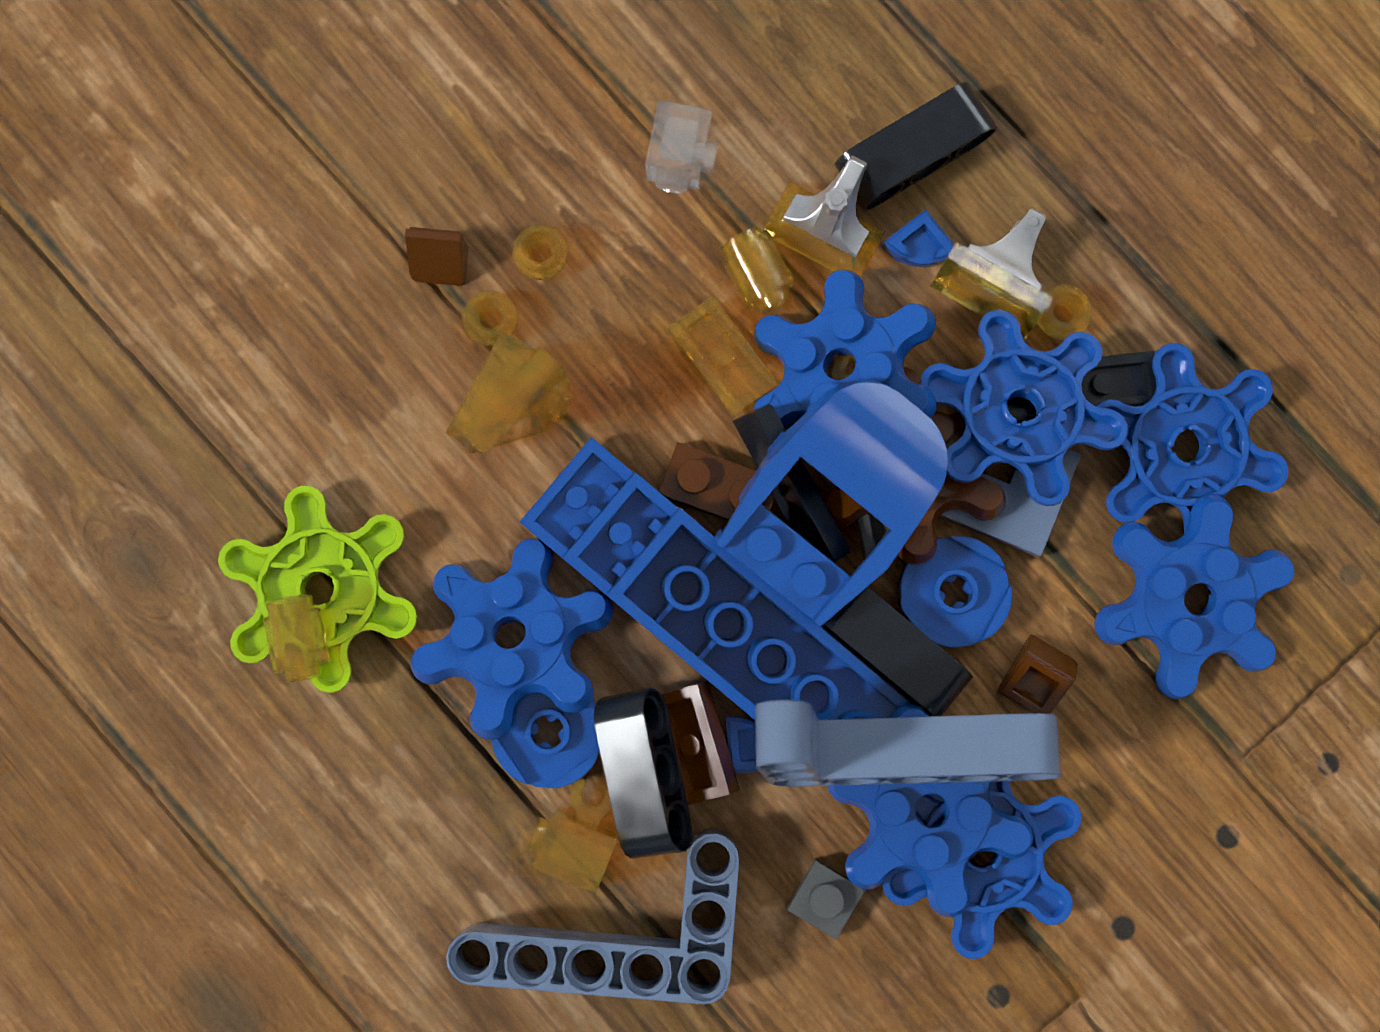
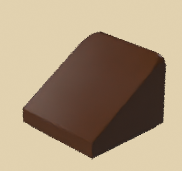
(436, 256)
(1038, 676)

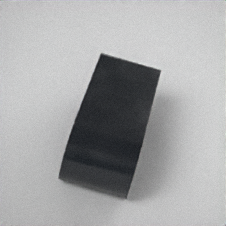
(919, 144)
(899, 652)
(642, 774)

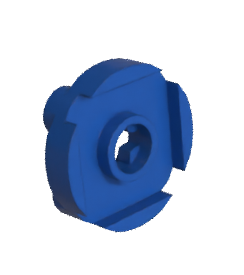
(985, 584)
(542, 763)

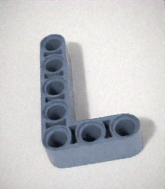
(806, 751)
(618, 949)

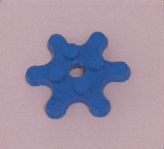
(843, 329)
(1045, 379)
(1221, 426)
(1165, 574)
(535, 665)
(937, 851)
(1003, 880)

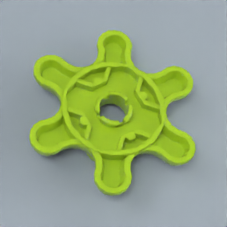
(315, 548)

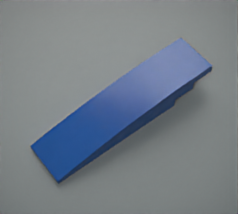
(697, 594)

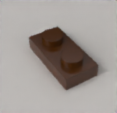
(706, 482)
(700, 744)

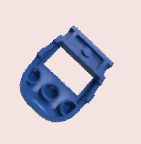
(873, 450)

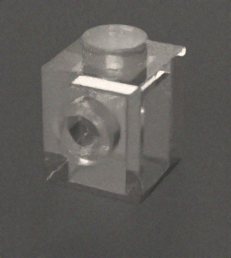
(680, 147)

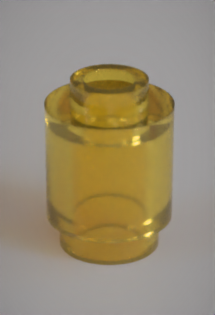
(757, 270)
(296, 638)

